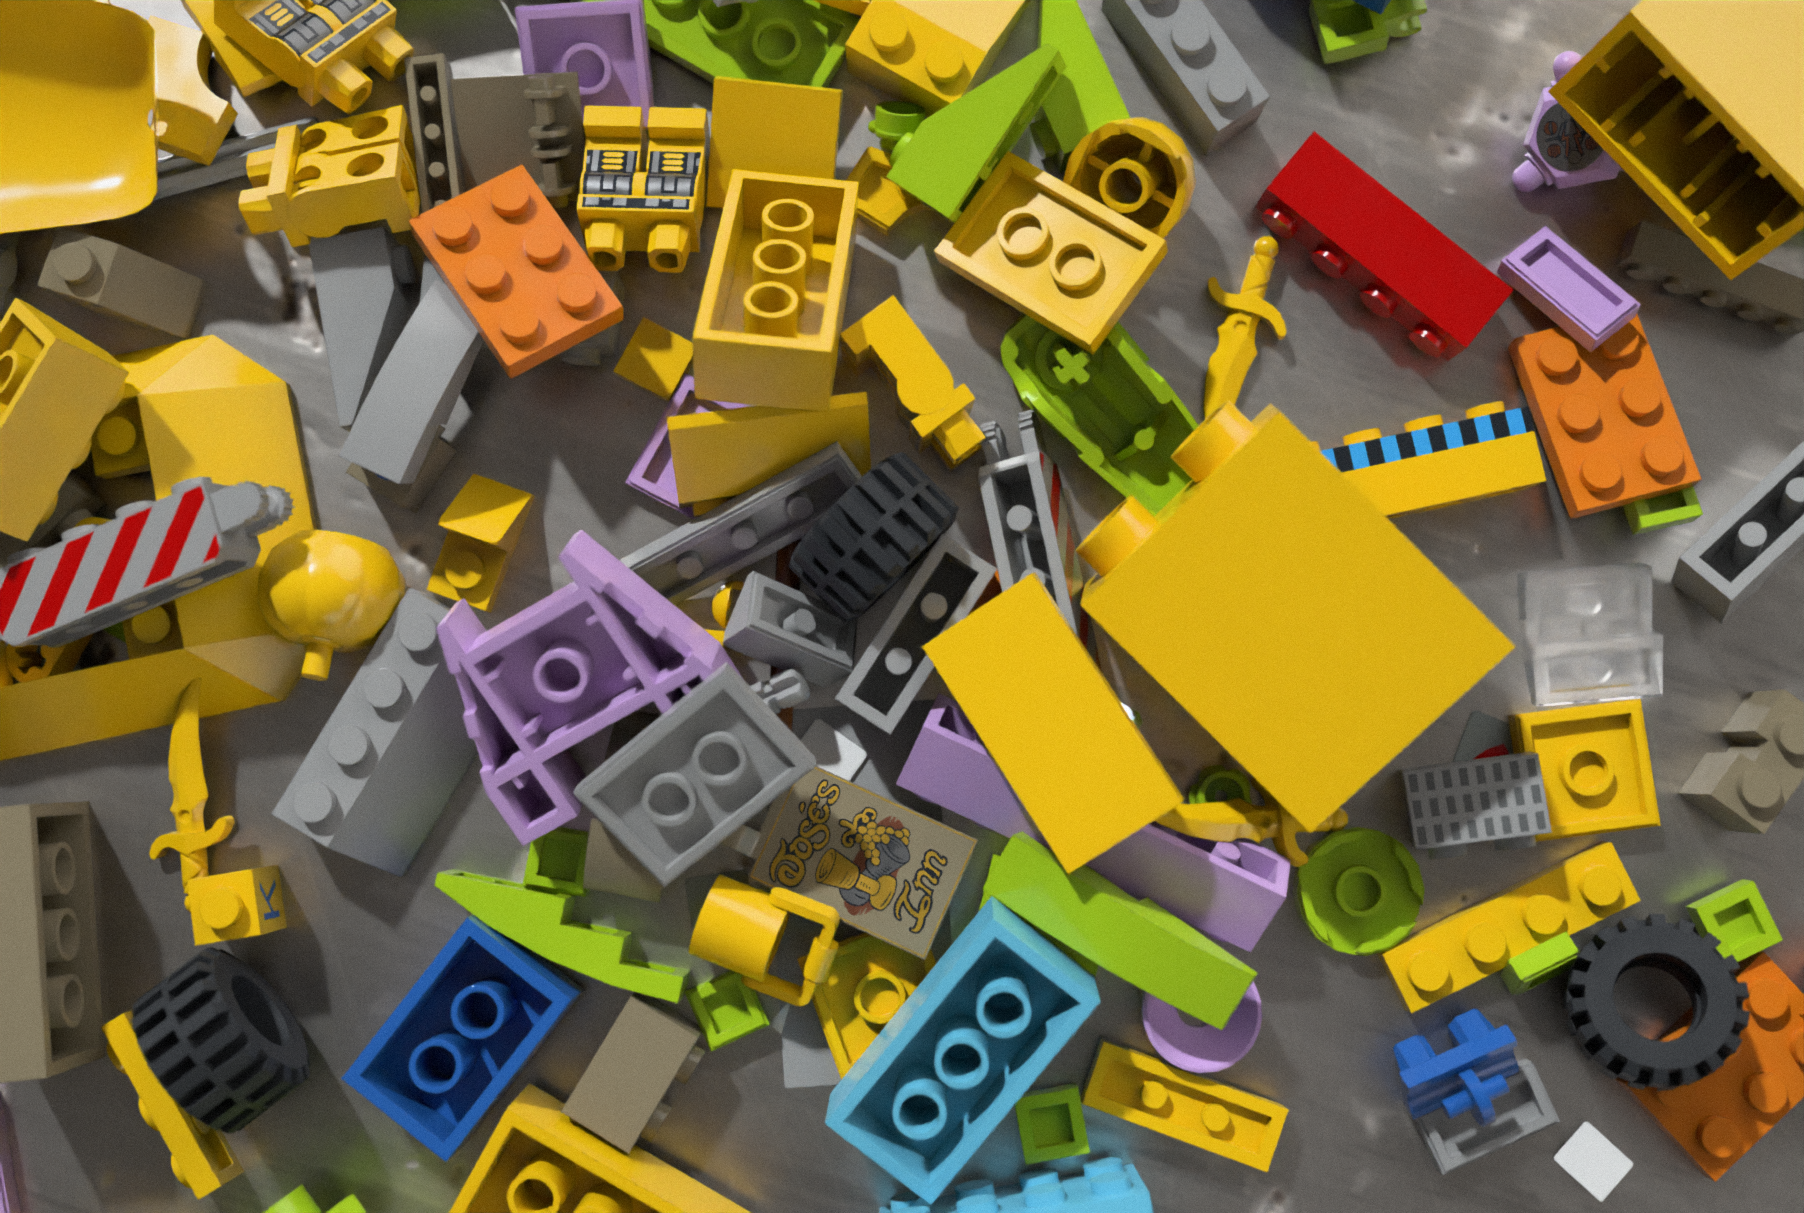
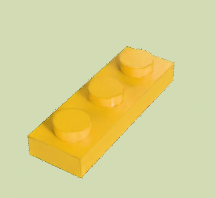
(1184, 1105)
(199, 1153)

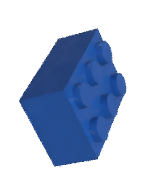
(462, 1036)

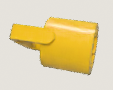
(744, 929)

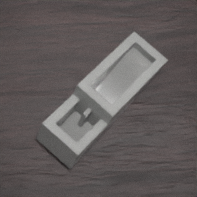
(415, 389)

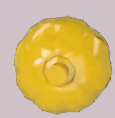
(329, 594)

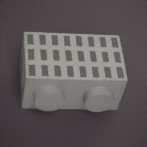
(1476, 803)

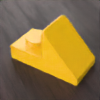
(480, 541)

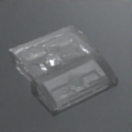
(1589, 634)

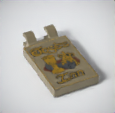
(860, 855)

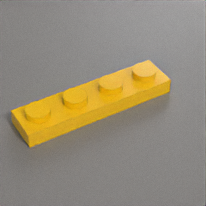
(1507, 924)

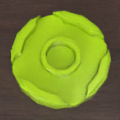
(1358, 891)

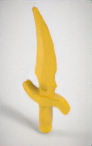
(1237, 334)
(189, 795)
(1239, 819)

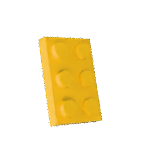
(1051, 252)

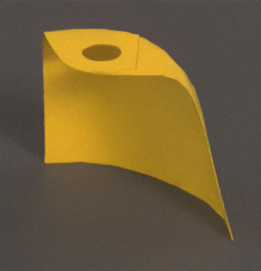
(75, 113)

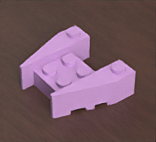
(566, 675)

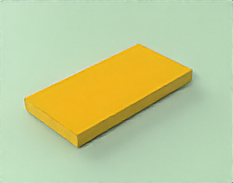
(1052, 723)

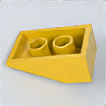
(930, 47)

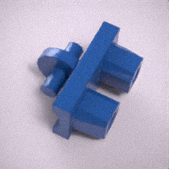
(1461, 1077)

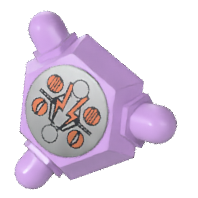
(1559, 146)

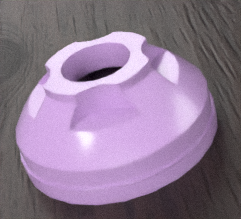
(1202, 1046)

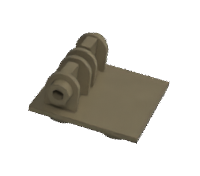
(524, 123)

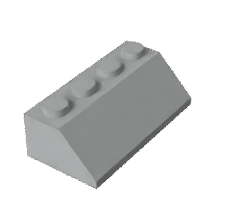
(387, 749)

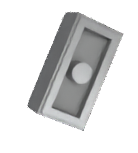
(791, 631)

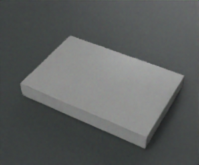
(695, 775)

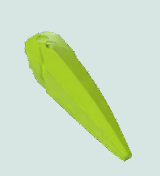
(1106, 405)

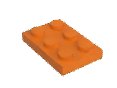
(516, 270)
(1603, 418)
(1752, 1091)

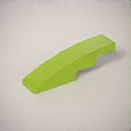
(546, 926)
(1119, 932)

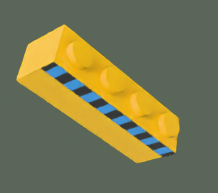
(1441, 462)

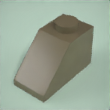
(121, 283)

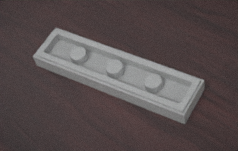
(745, 527)

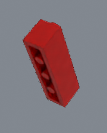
(1381, 249)

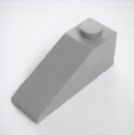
(362, 308)

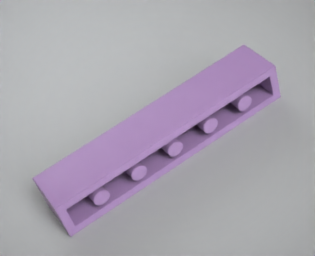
(1207, 883)

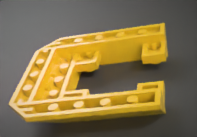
(183, 416)

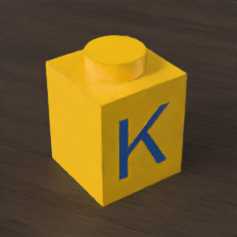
(236, 905)

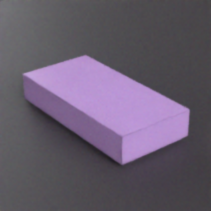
(1568, 288)

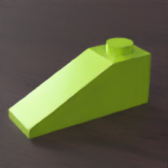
(1085, 90)
(969, 137)

